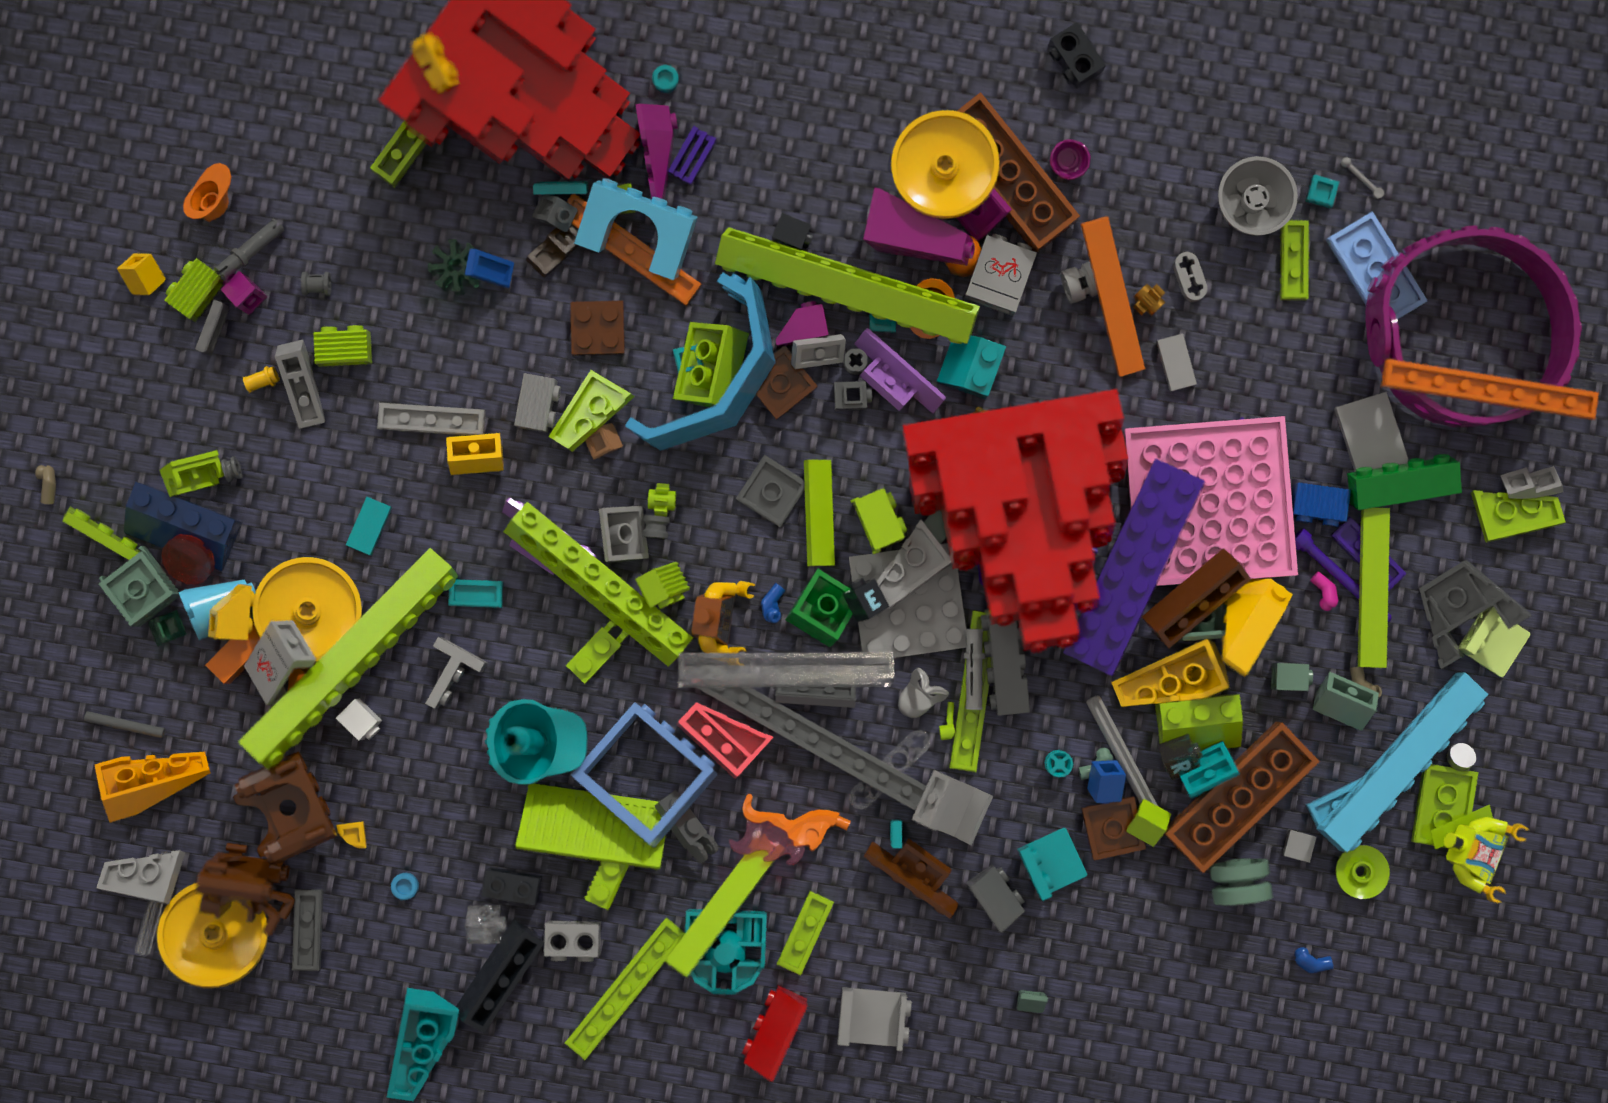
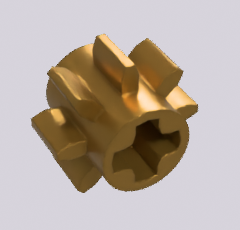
(1149, 299)

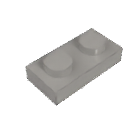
(818, 351)

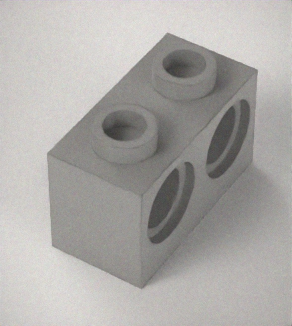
(572, 931)

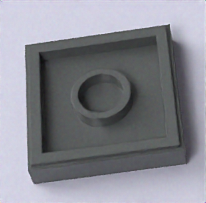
(772, 491)

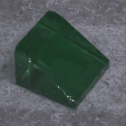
(166, 628)

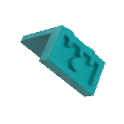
(1052, 862)

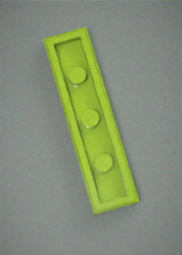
(819, 513)

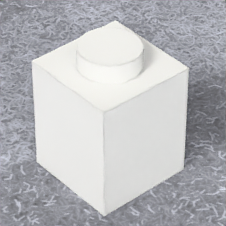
(359, 720)

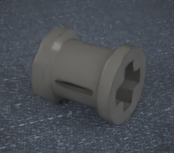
(316, 283)
(855, 370)

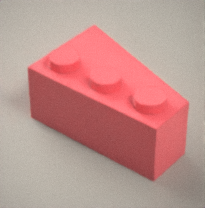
(722, 738)

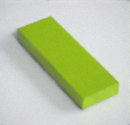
(1294, 260)
(805, 933)

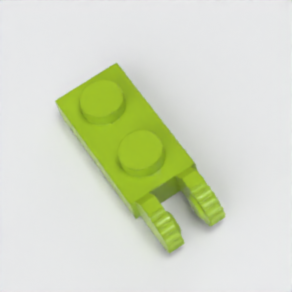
(596, 653)

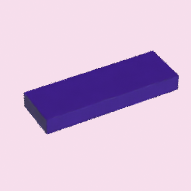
(1348, 537)

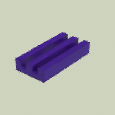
(702, 136)

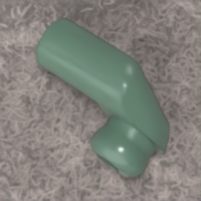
(1103, 754)

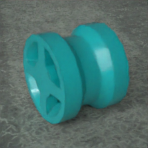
(1061, 766)

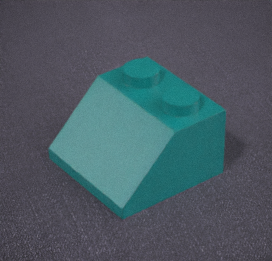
(972, 366)

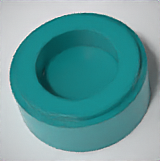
(665, 78)

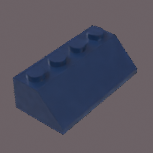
(158, 518)

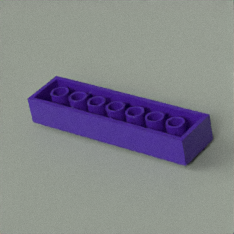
(1136, 565)

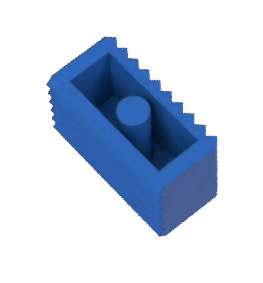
(1320, 503)

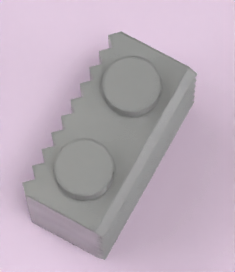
(536, 403)

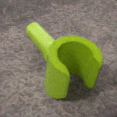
(948, 731)

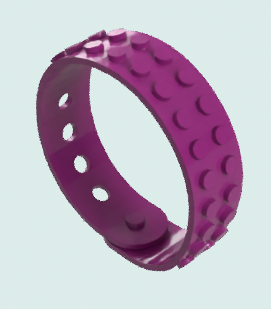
(1551, 281)

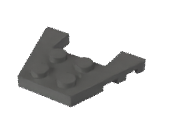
(1457, 599)

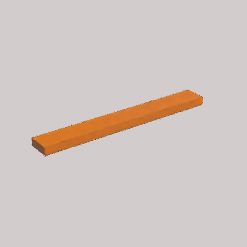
(1489, 389)

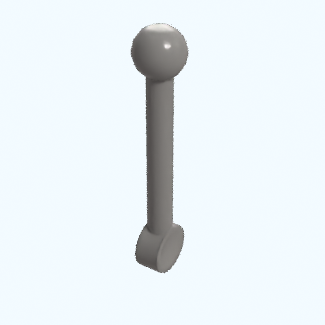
(1377, 192)

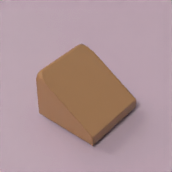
(603, 441)

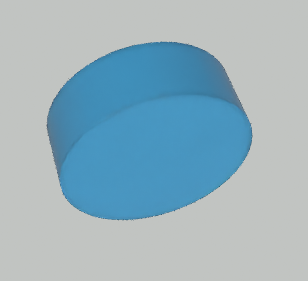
(404, 886)

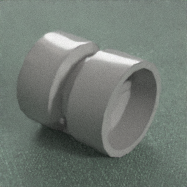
(1072, 286)

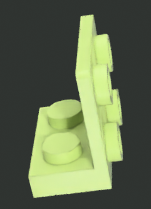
(1493, 643)

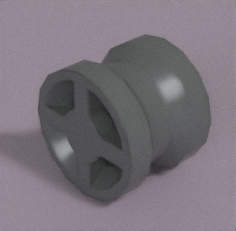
(655, 527)

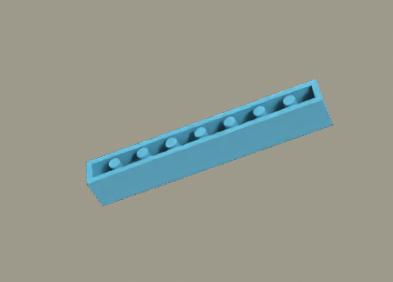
(1402, 762)

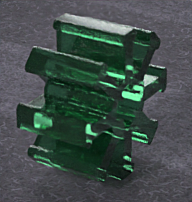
(446, 268)

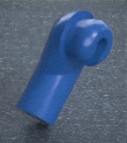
(770, 605)
(1311, 964)

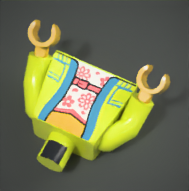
(1477, 851)

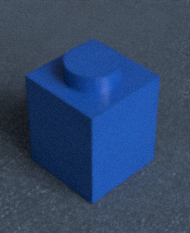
(1106, 781)

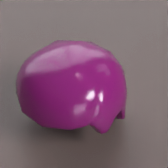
(1070, 159)

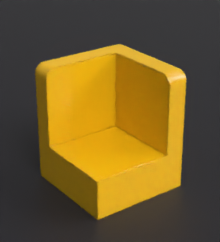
(141, 274)

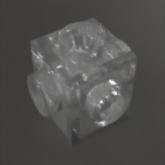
(484, 924)

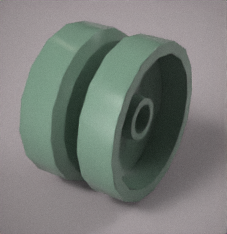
(1240, 881)

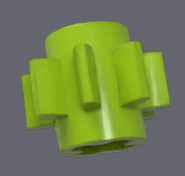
(661, 500)

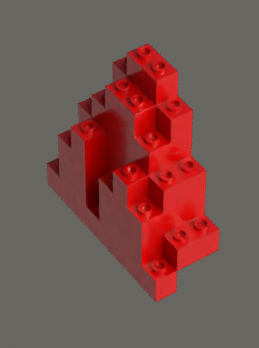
(521, 84)
(1025, 504)

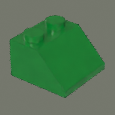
(821, 609)

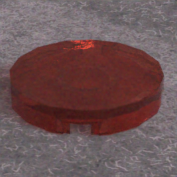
(187, 559)

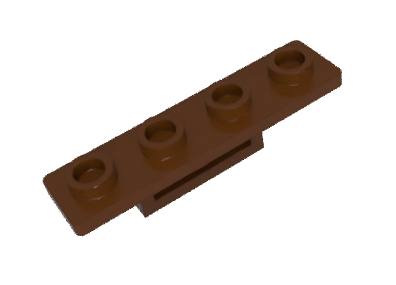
(917, 872)

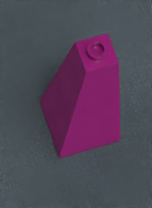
(903, 231)

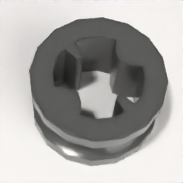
(231, 469)

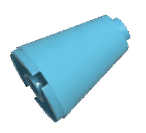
(201, 599)

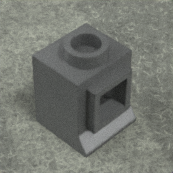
(841, 402)

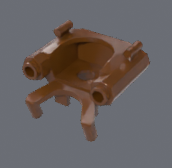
(297, 832)
(246, 881)

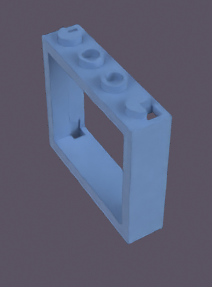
(707, 775)

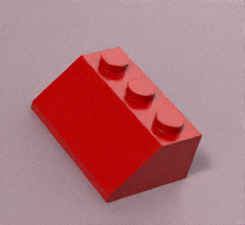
(774, 1031)

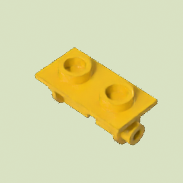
(430, 51)

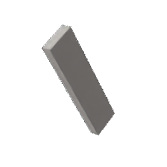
(431, 419)

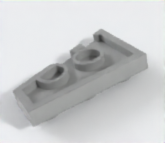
(913, 565)
(143, 878)

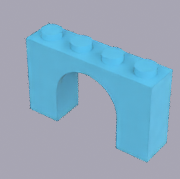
(672, 224)

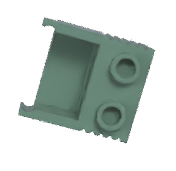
(139, 588)

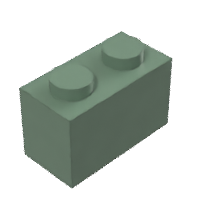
(1345, 701)

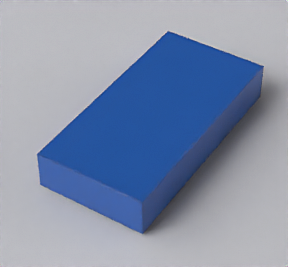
(489, 268)

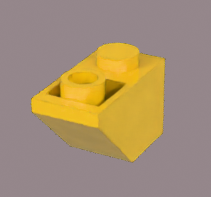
(231, 614)

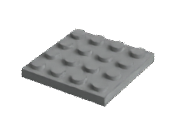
(920, 623)

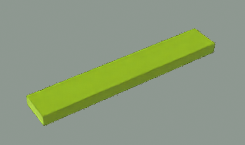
(1373, 587)
(970, 722)
(718, 912)
(625, 989)

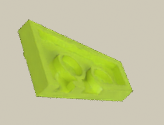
(100, 533)

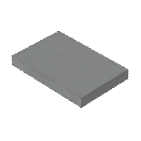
(1371, 432)

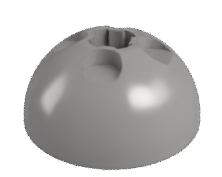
(1263, 183)

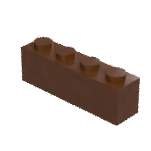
(1196, 597)

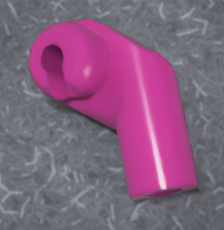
(1328, 589)

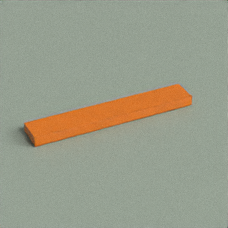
(639, 257)
(1112, 296)

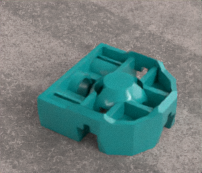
(732, 947)

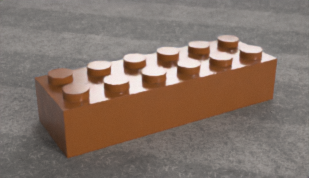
(1037, 205)
(1233, 807)

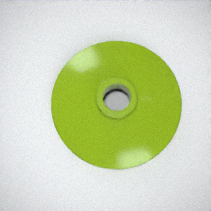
(1375, 872)

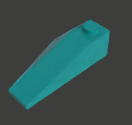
(424, 1032)

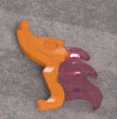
(783, 836)

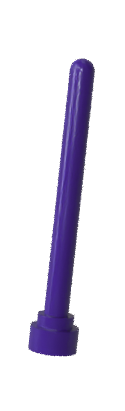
(1305, 543)

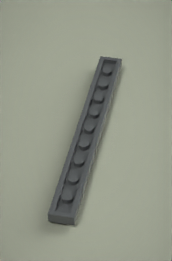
(821, 743)

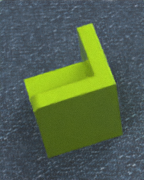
(1149, 823)

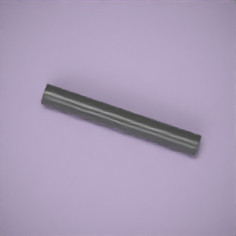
(123, 724)

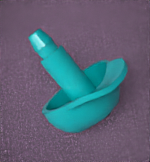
(535, 741)

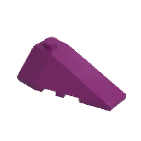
(657, 138)

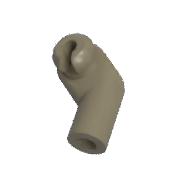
(48, 490)
(1358, 677)

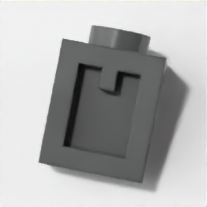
(555, 212)

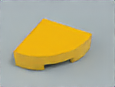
(353, 834)

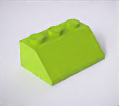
(722, 356)
(1204, 720)

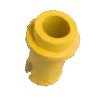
(261, 379)

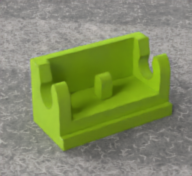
(192, 473)

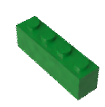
(1404, 482)

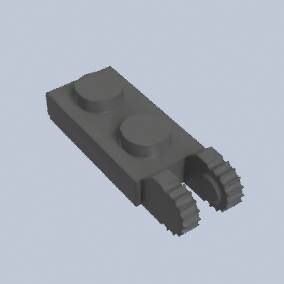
(689, 830)

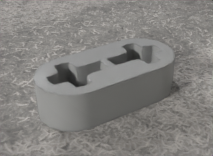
(1184, 279)

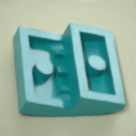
(1214, 769)

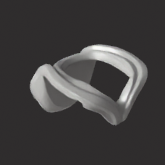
(918, 700)

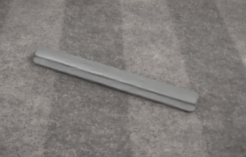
(1119, 749)

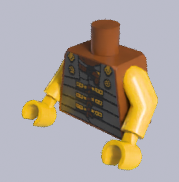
(714, 616)

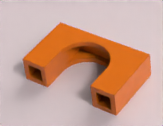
(234, 654)

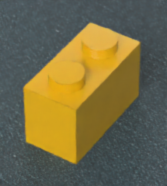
(475, 454)

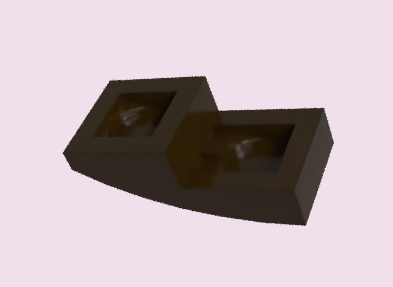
(553, 251)

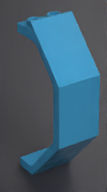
(740, 391)

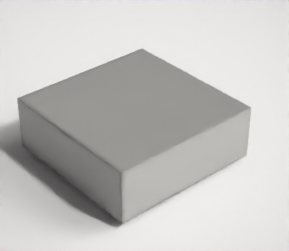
(1299, 845)

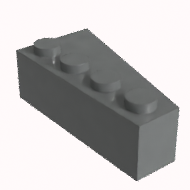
(1006, 668)

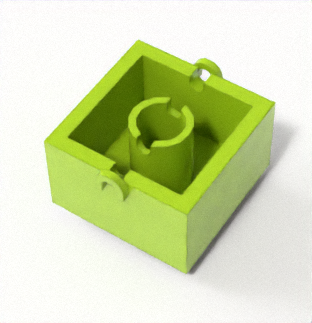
(879, 519)

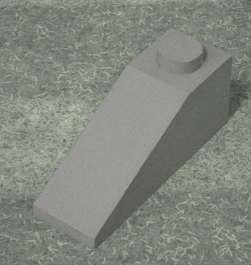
(300, 383)

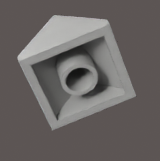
(623, 533)

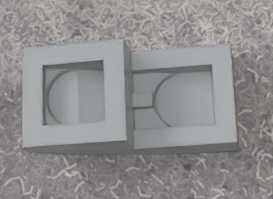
(1524, 485)

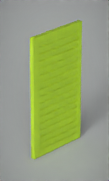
(583, 827)

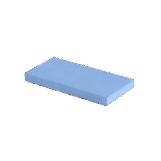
(1362, 252)

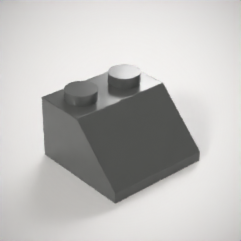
(996, 896)

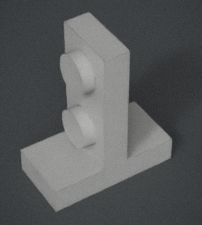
(452, 671)

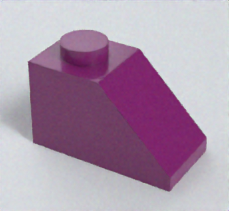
(243, 292)
(804, 324)

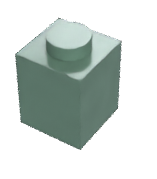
(1291, 677)

